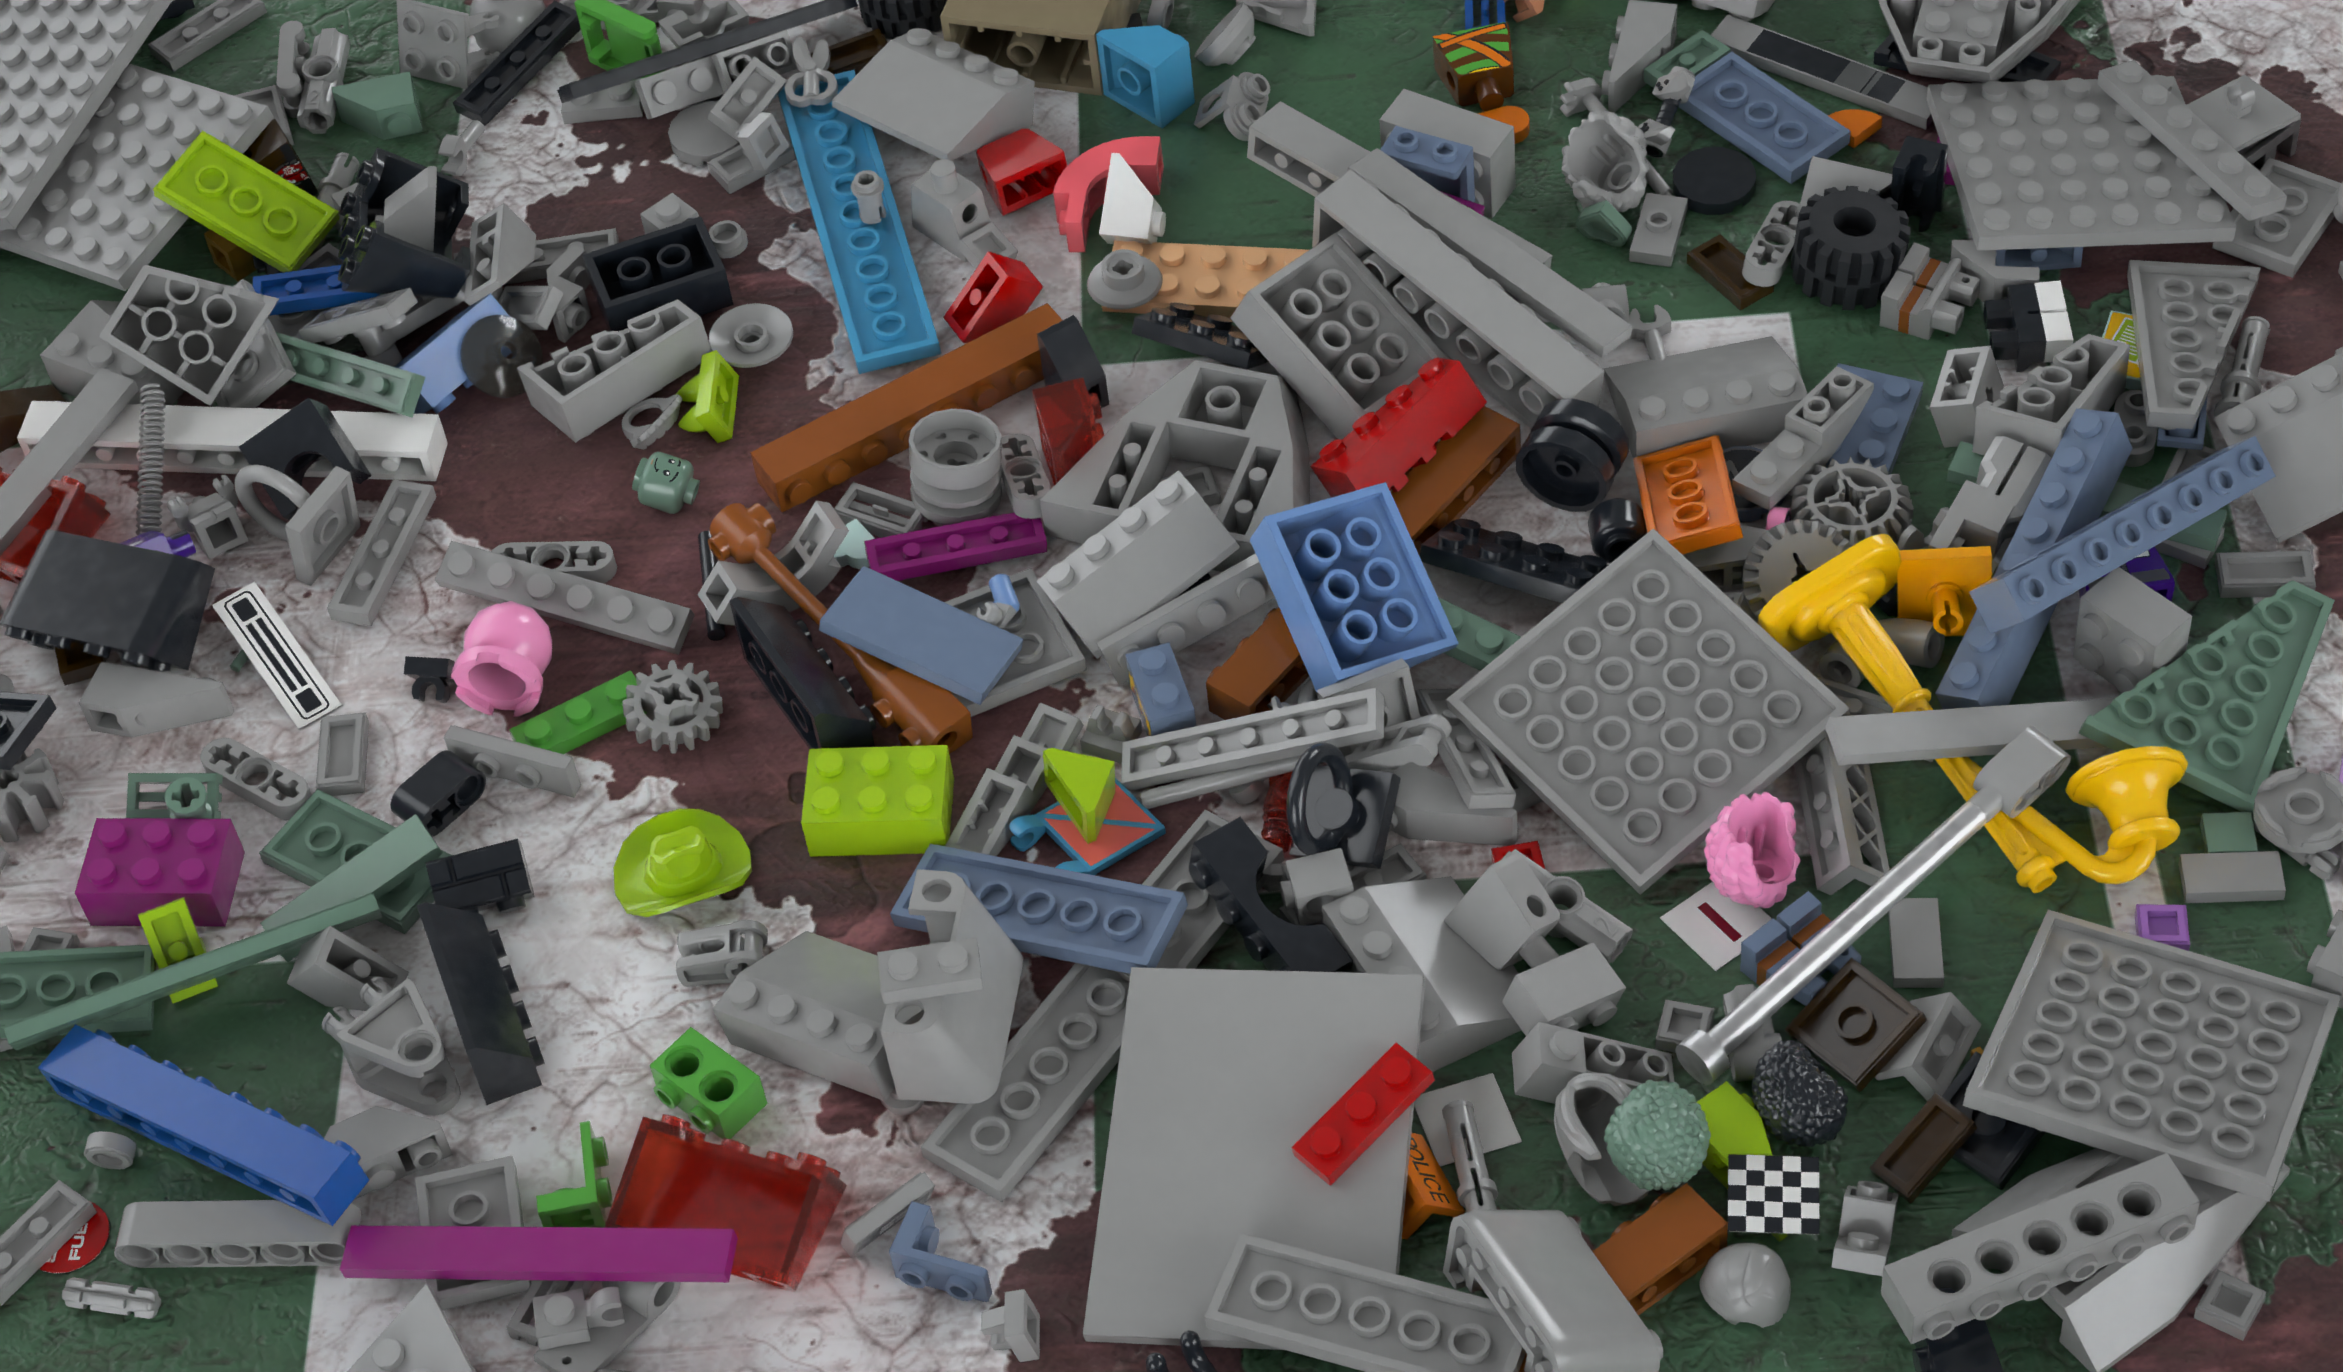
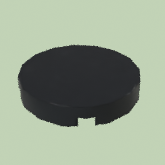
(1714, 180)

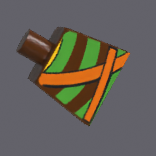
(1476, 65)

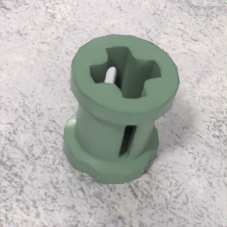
(184, 793)

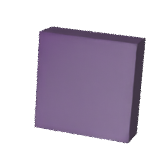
(2163, 924)

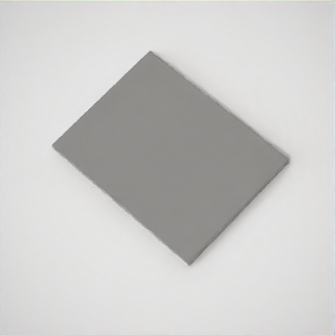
(1202, 1129)

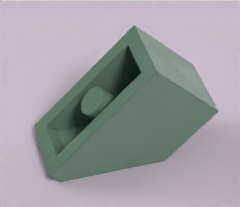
(381, 106)

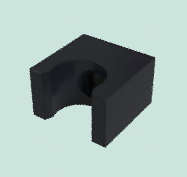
(297, 442)

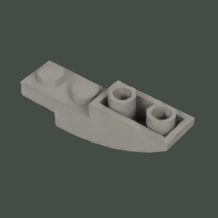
(711, 74)
(1809, 438)

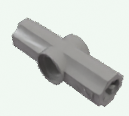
(321, 73)
(1583, 920)

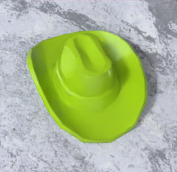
(679, 862)

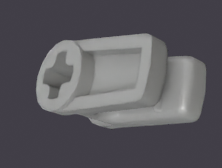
(719, 952)

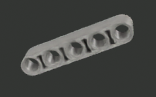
(229, 1235)

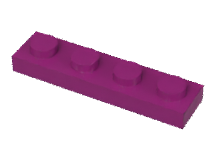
(956, 546)

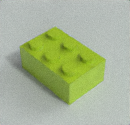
(877, 800)

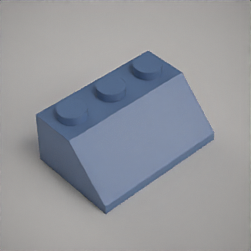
(440, 358)

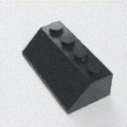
(800, 677)
(482, 1001)

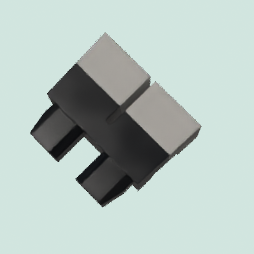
(2034, 321)

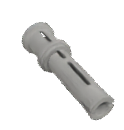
(2242, 381)

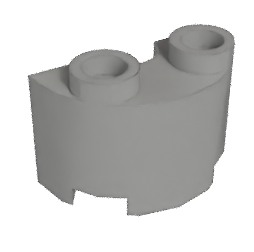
(711, 20)

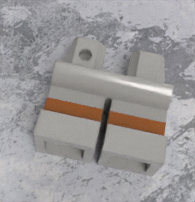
(1922, 295)

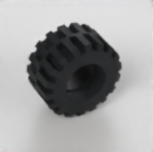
(900, 16)

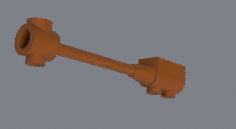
(917, 706)

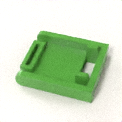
(628, 33)

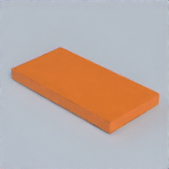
(1688, 495)

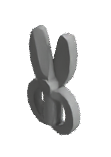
(811, 72)

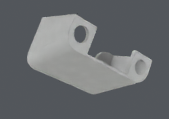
(963, 1036)

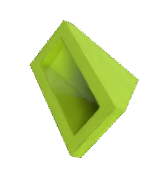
(1082, 787)

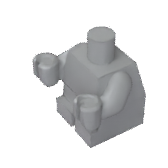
(212, 518)

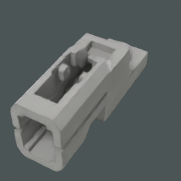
(1995, 504)

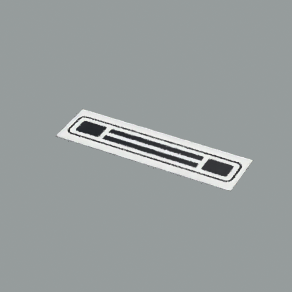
(276, 655)

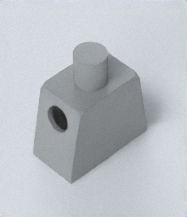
(947, 206)
(1507, 915)

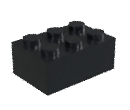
(658, 270)

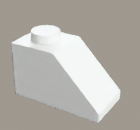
(1129, 207)

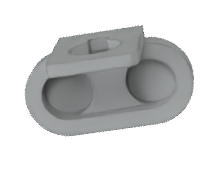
(1242, 100)

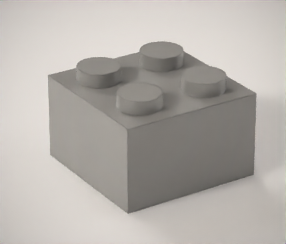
(2128, 630)

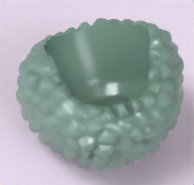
(1658, 1136)

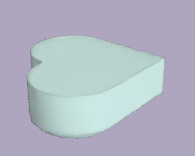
(852, 548)

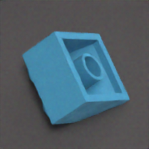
(1147, 71)

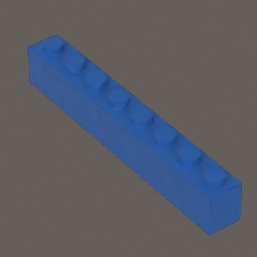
(206, 1123)

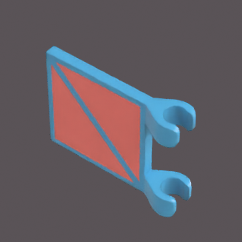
(1124, 831)

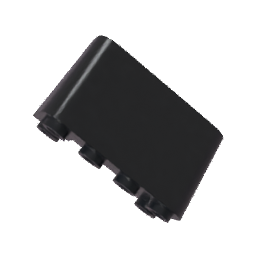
(385, 263)
(110, 601)

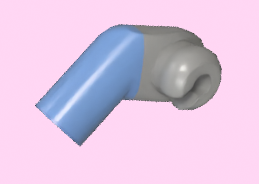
(1004, 605)

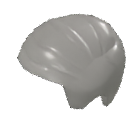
(1747, 1284)

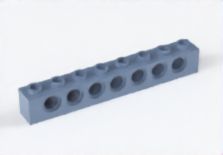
(2121, 535)

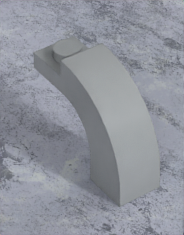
(806, 556)

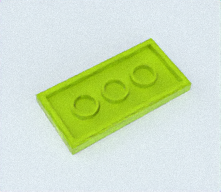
(246, 203)

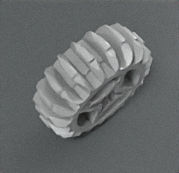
(1854, 500)

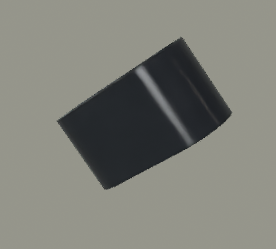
(439, 792)

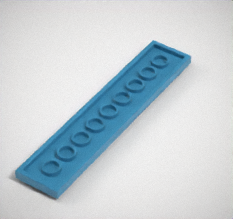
(866, 262)

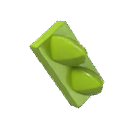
(714, 396)

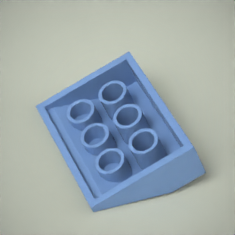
(1351, 585)

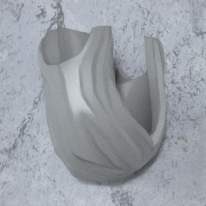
(1580, 1125)

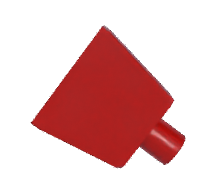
(1020, 169)

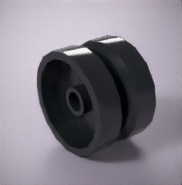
(1572, 455)

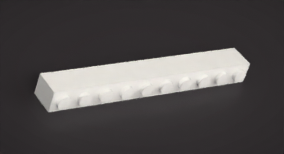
(210, 438)

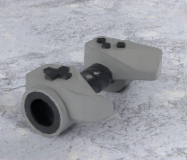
(1673, 91)

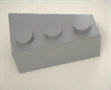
(187, 328)
(80, 353)

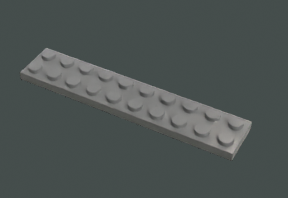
(1070, 1044)

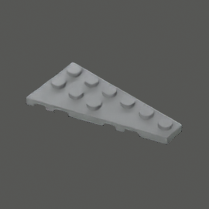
(2183, 331)

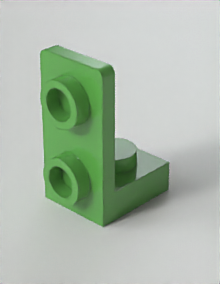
(585, 1204)

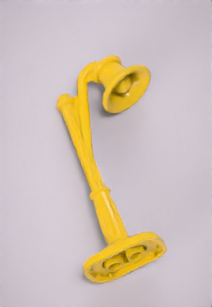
(2123, 785)

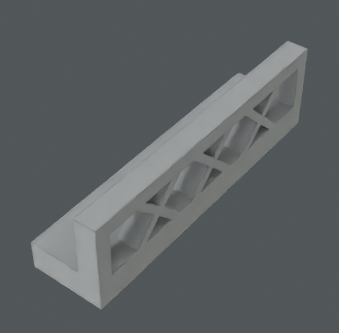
(1830, 822)

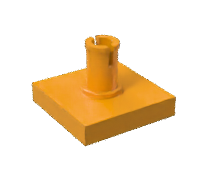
(1937, 585)

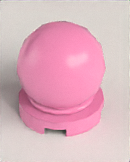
(503, 659)

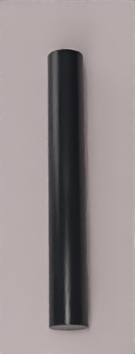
(707, 561)

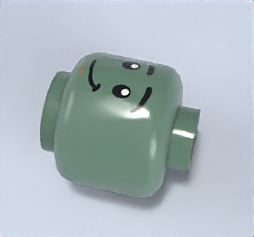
(665, 482)

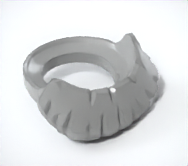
(646, 435)

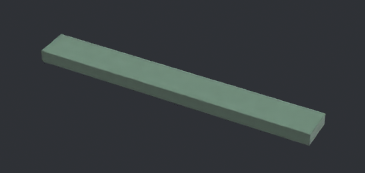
(189, 972)

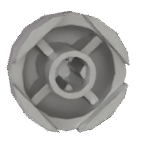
(513, 20)

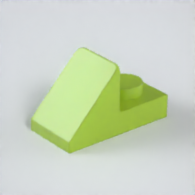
(173, 940)

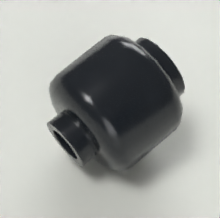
(1615, 527)

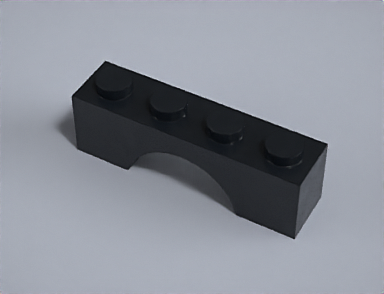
(1229, 868)

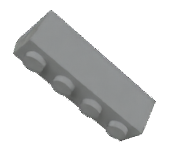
(1138, 561)

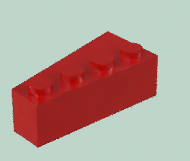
(1401, 431)

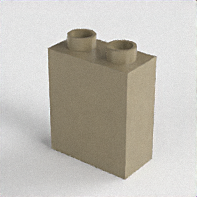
(1039, 38)

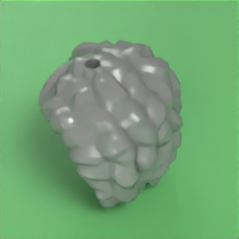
(1606, 161)

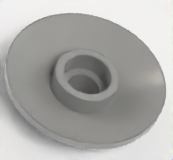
(751, 335)

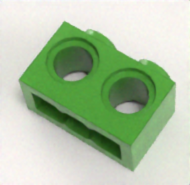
(712, 1078)

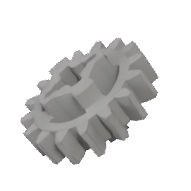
(672, 706)

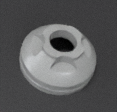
(1229, 38)

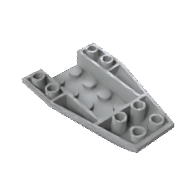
(2133, 1299)

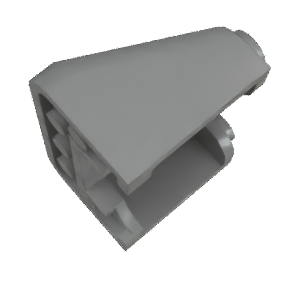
(1549, 1291)

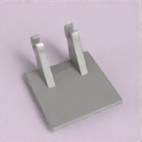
(436, 42)

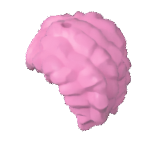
(1753, 850)

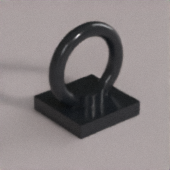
(1339, 807)

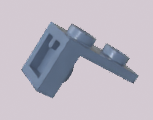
(919, 1267)

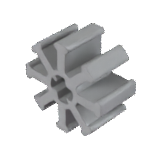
(25, 792)

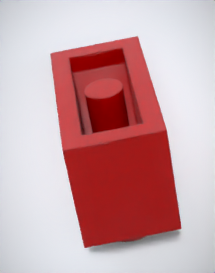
(992, 297)

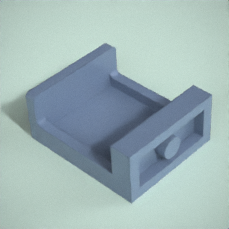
(1435, 160)

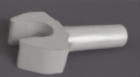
(458, 146)
(1652, 332)

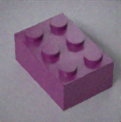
(156, 861)

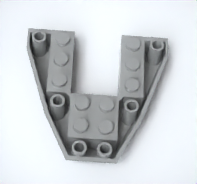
(1970, 37)
(1199, 416)

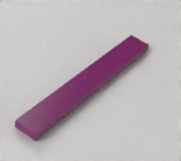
(539, 1253)

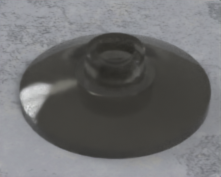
(483, 357)

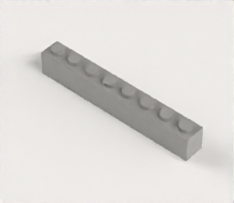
(1318, 156)

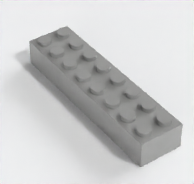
(1455, 304)

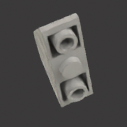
(391, 1144)

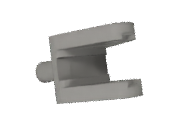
(395, 1047)

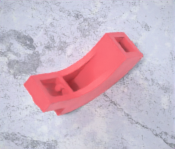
(1084, 181)

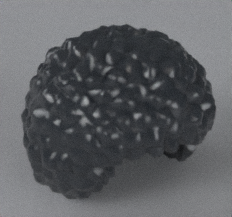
(1797, 1096)

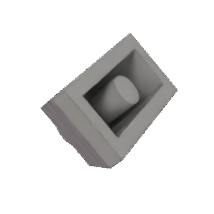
(411, 210)
(337, 967)

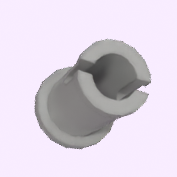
(868, 188)

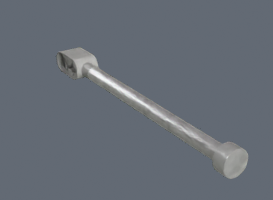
(2004, 784)

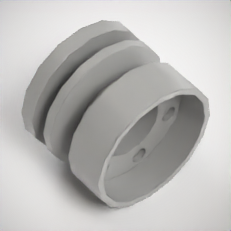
(955, 466)

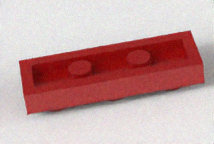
(1363, 1114)

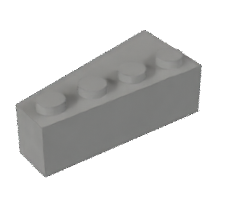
(617, 370)
(2039, 410)

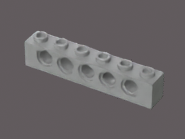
(2053, 1226)

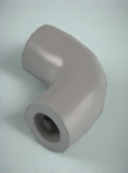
(1913, 637)

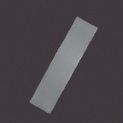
(1014, 784)

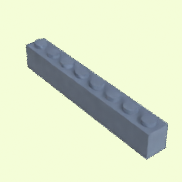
(2067, 499)

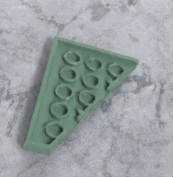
(2225, 697)

